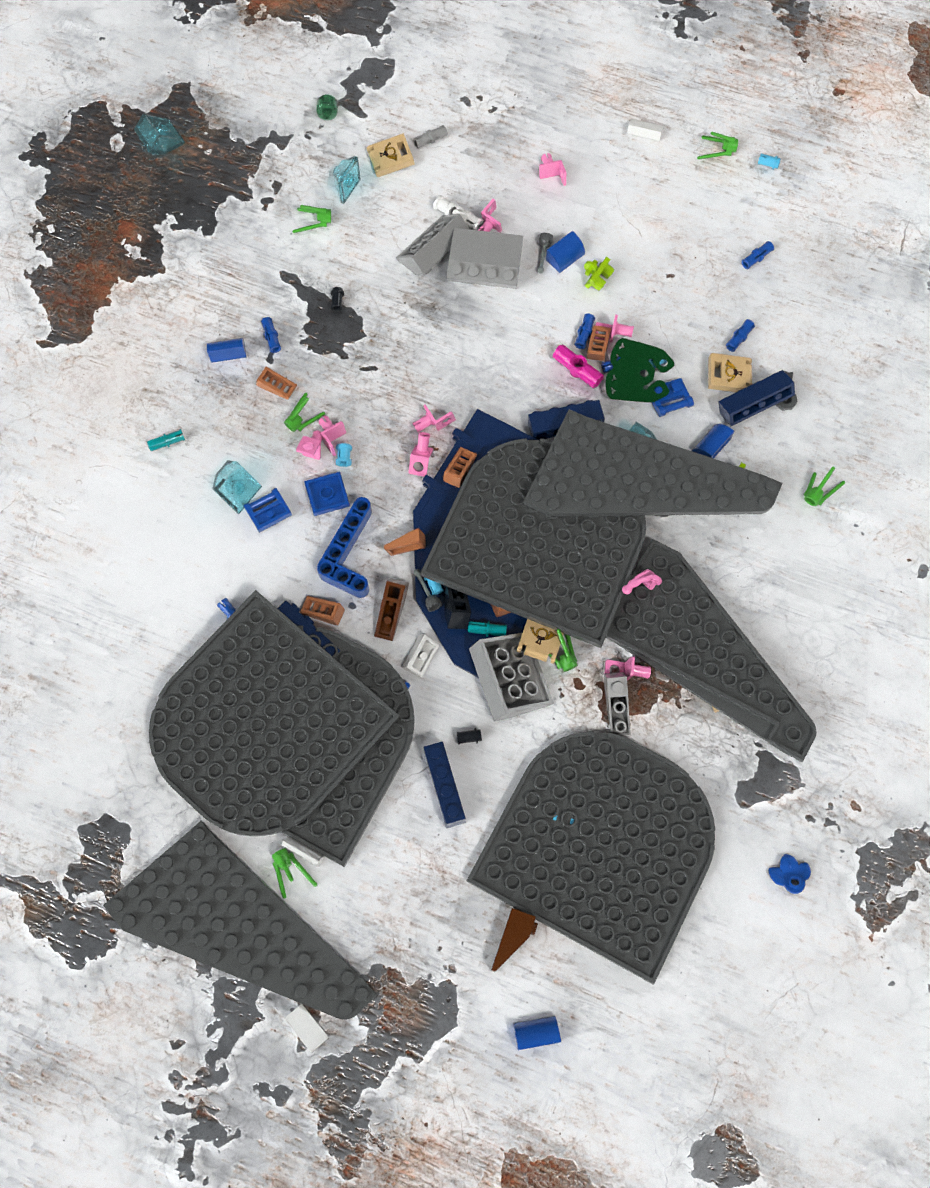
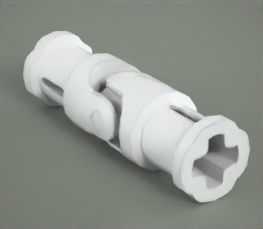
(452, 208)

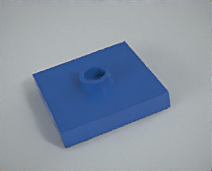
(327, 493)

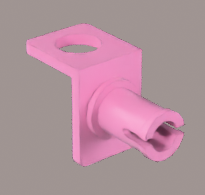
(552, 168)
(489, 222)
(616, 328)
(429, 420)
(331, 432)
(311, 446)
(421, 453)
(629, 668)

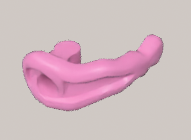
(646, 577)

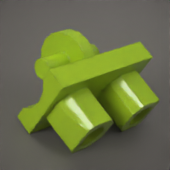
(595, 279)

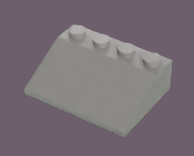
(485, 258)
(509, 678)

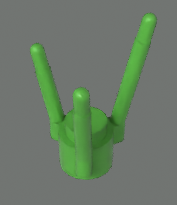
(729, 144)
(323, 215)
(294, 421)
(814, 496)
(568, 660)
(282, 861)

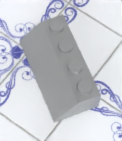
(431, 245)

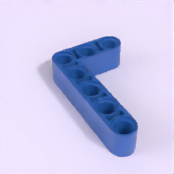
(344, 549)

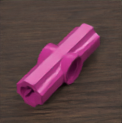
(570, 360)

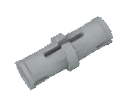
(430, 136)

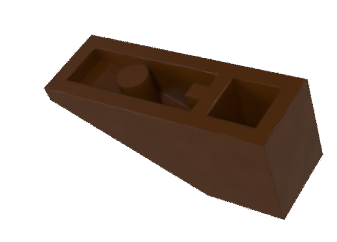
(391, 608)
(516, 932)

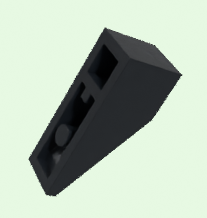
(456, 608)

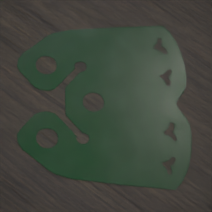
(627, 370)

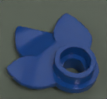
(789, 871)

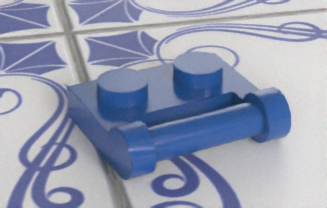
(676, 391)
(269, 514)

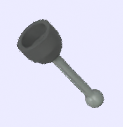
(544, 240)
(432, 602)

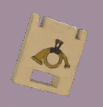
(387, 157)
(734, 372)
(539, 641)

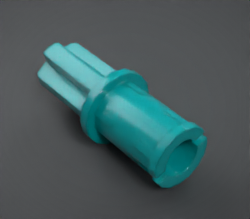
(165, 440)
(487, 628)

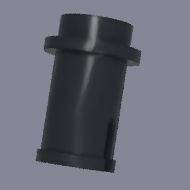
(337, 294)
(469, 736)

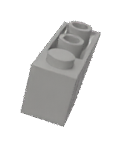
(617, 703)

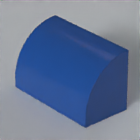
(565, 252)
(226, 350)
(714, 441)
(537, 1033)

